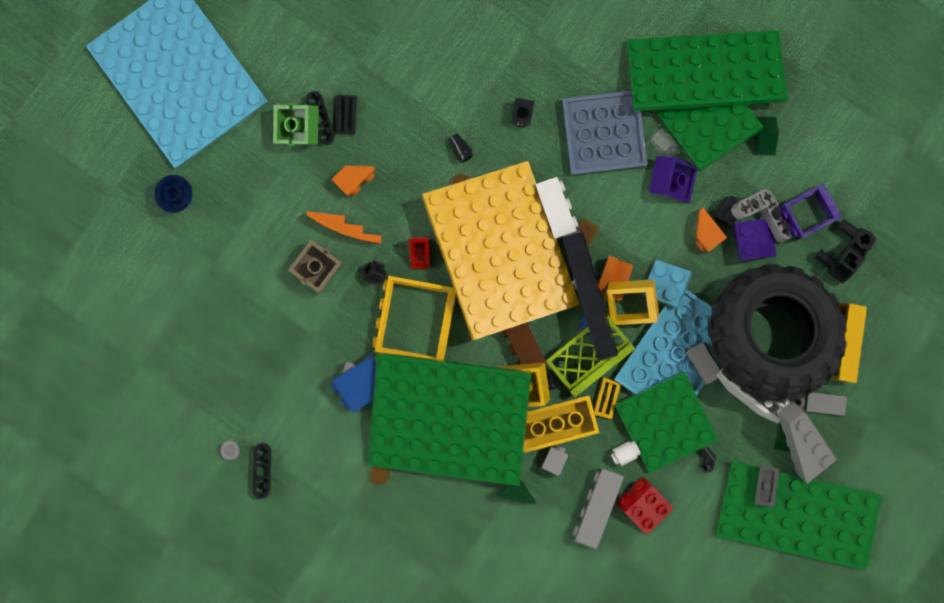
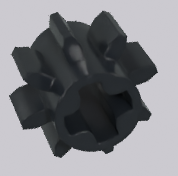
(374, 272)

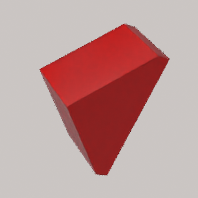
(419, 252)

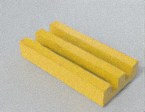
(602, 413)

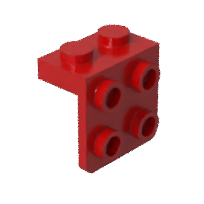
(644, 505)

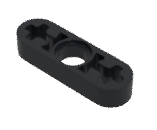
(329, 130)
(267, 485)

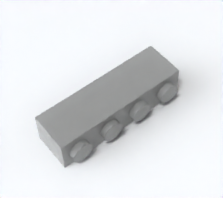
(599, 508)

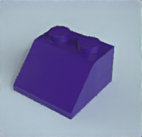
(673, 179)
(753, 240)

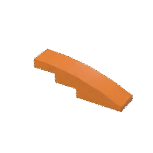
(338, 224)

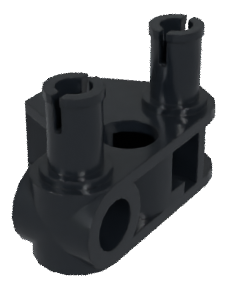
(854, 251)

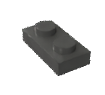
(766, 486)

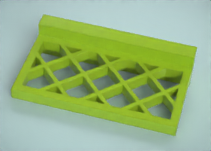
(596, 370)

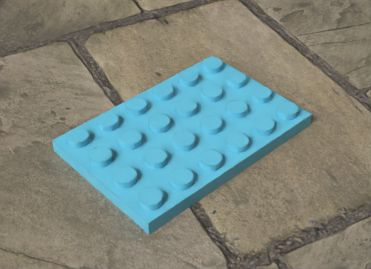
(665, 346)

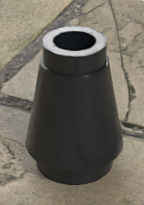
(461, 149)

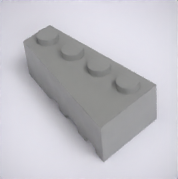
(806, 445)

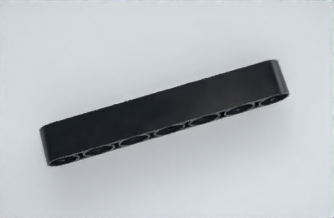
(590, 295)

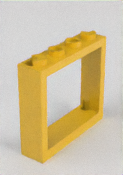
(385, 305)

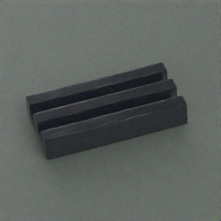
(354, 111)

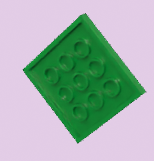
(710, 131)
(666, 422)

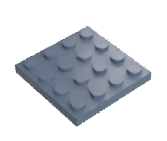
(603, 133)

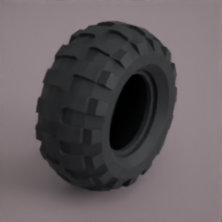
(811, 307)

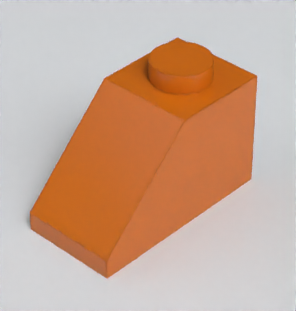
(707, 232)

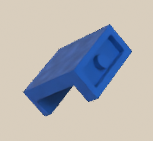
(356, 384)

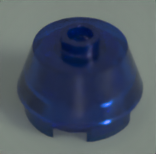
(173, 193)

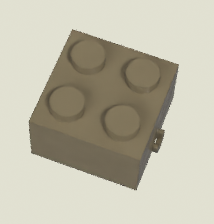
(315, 266)

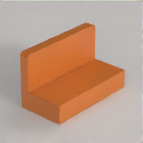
(615, 272)

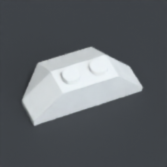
(757, 403)

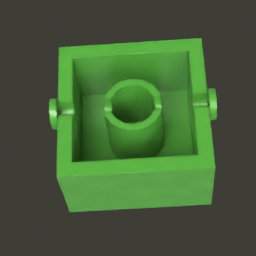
(295, 124)

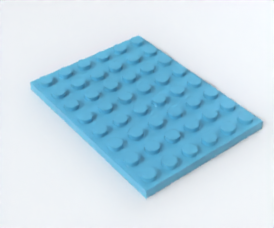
(177, 76)

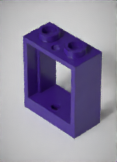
(825, 201)

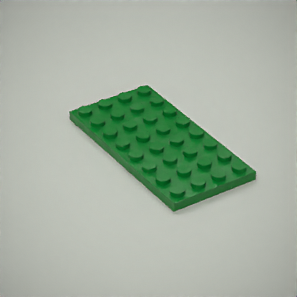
(706, 70)
(806, 519)

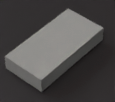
(703, 363)
(826, 404)

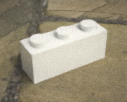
(556, 207)

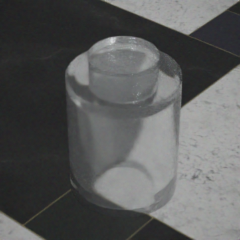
(664, 143)

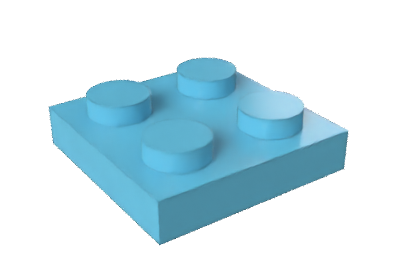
(669, 282)

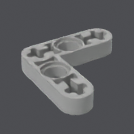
(762, 205)

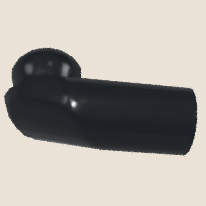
(708, 460)

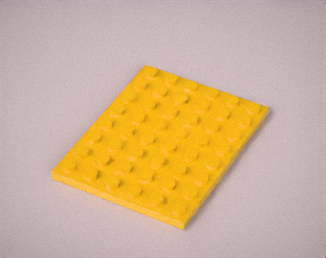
(500, 250)

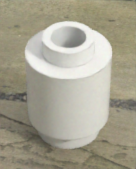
(625, 453)

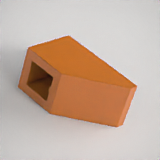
(352, 177)

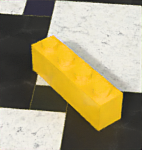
(855, 321)

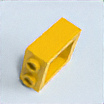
(633, 287)

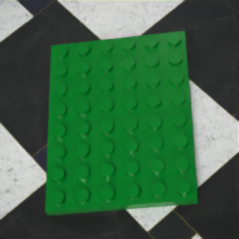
(449, 418)

